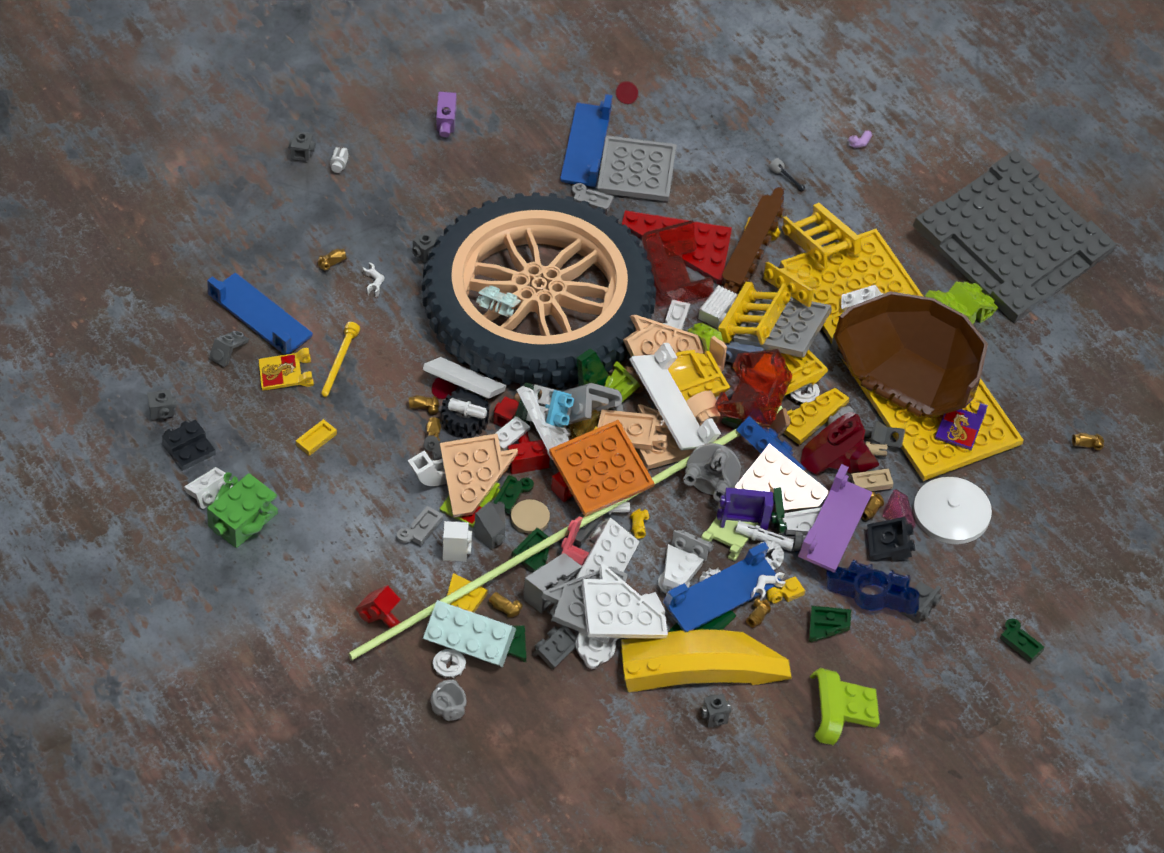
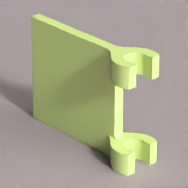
(727, 536)

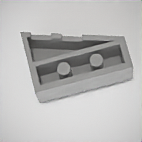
(552, 574)

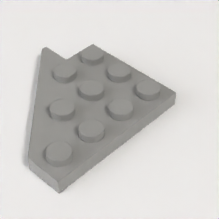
(570, 604)

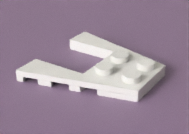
(550, 434)

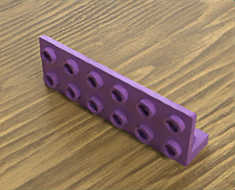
(835, 522)

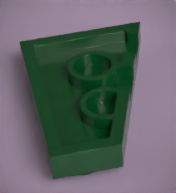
(591, 369)

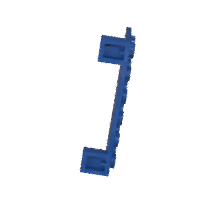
(586, 143)
(259, 313)
(720, 592)

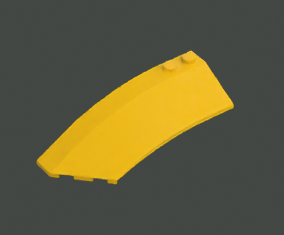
(700, 658)

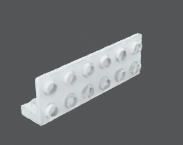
(669, 400)
(612, 548)

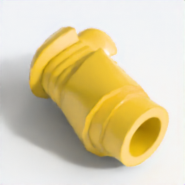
(638, 527)

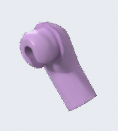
(856, 142)

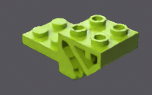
(967, 300)

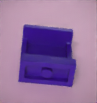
(745, 506)

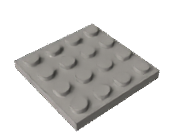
(637, 168)
(793, 330)

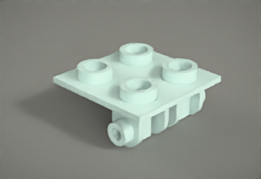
(508, 300)

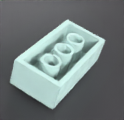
(469, 633)

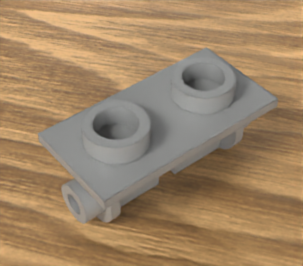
(688, 543)

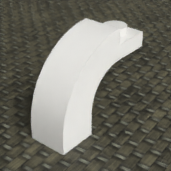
(427, 470)

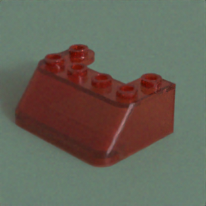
(670, 274)

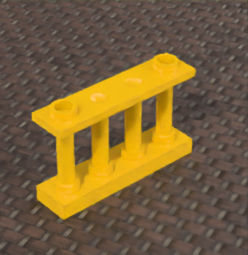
(827, 222)
(744, 303)

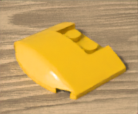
(804, 370)
(697, 374)

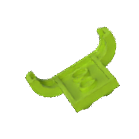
(842, 703)

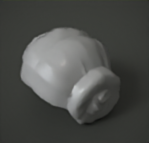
(448, 700)

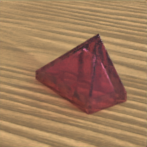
(898, 507)

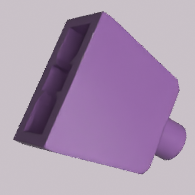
(446, 118)

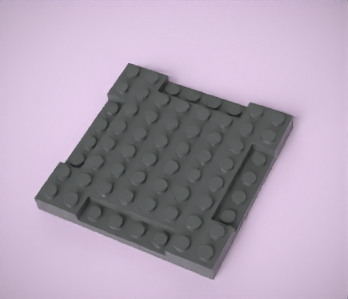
(1014, 236)

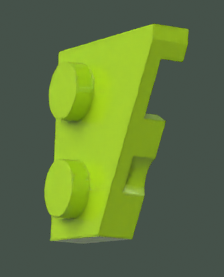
(622, 381)

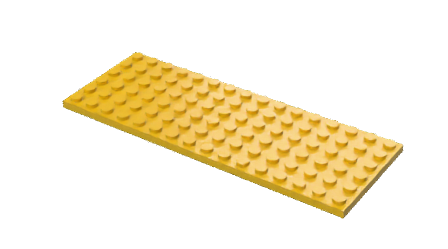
(880, 267)

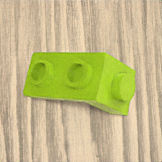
(705, 334)

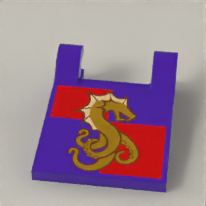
(961, 427)

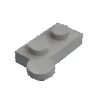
(595, 198)
(421, 527)

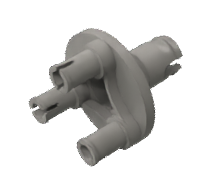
(713, 469)

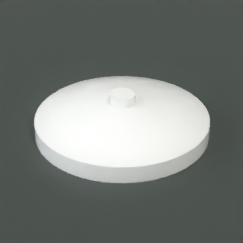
(952, 510)

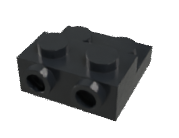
(188, 444)
(891, 539)

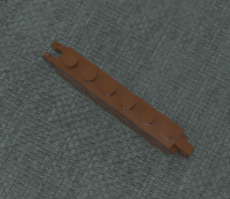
(753, 241)

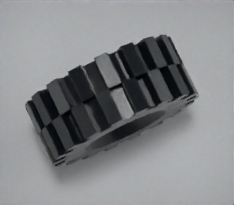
(461, 424)

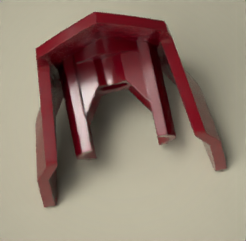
(839, 444)

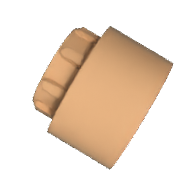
(704, 407)

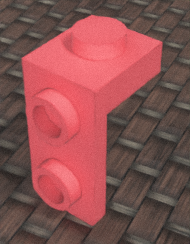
(567, 545)

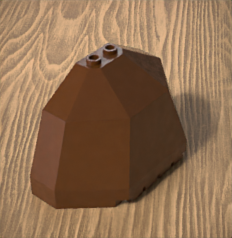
(913, 352)

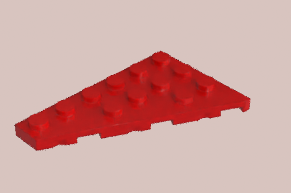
(712, 241)

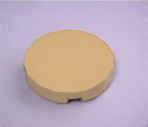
(529, 515)

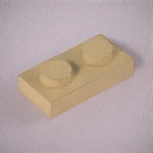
(873, 480)

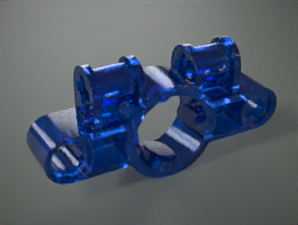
(896, 593)

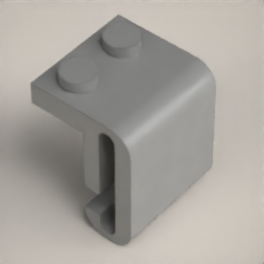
(589, 398)

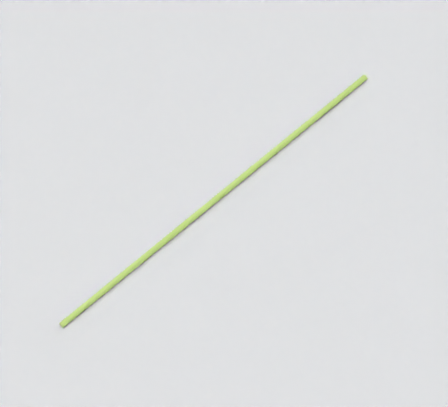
(518, 559)

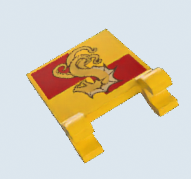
(285, 370)

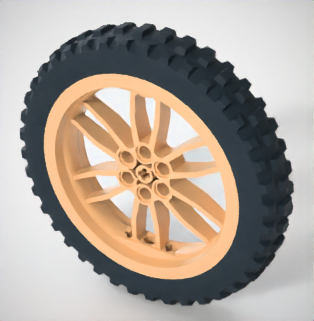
(540, 288)

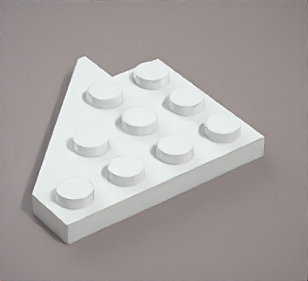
(618, 610)

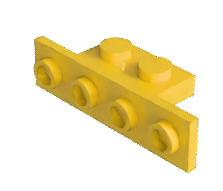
(797, 281)

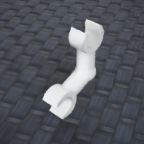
(379, 278)
(762, 580)

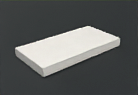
(464, 377)

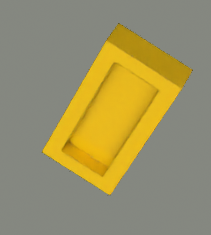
(316, 437)

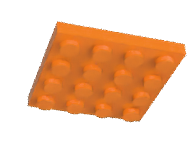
(601, 468)

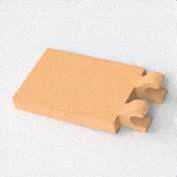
(639, 428)

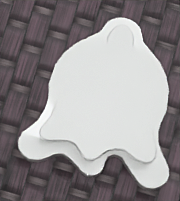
(593, 650)

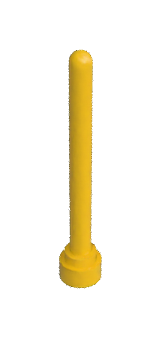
(350, 331)

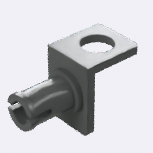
(882, 433)

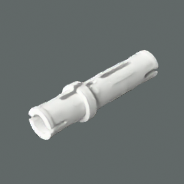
(758, 533)

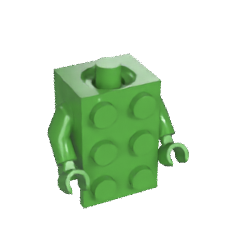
(241, 509)

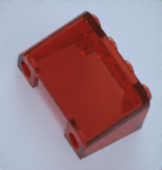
(760, 388)

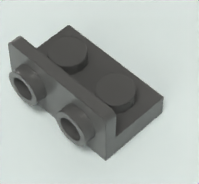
(927, 598)
(556, 646)

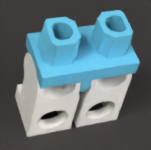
(555, 407)

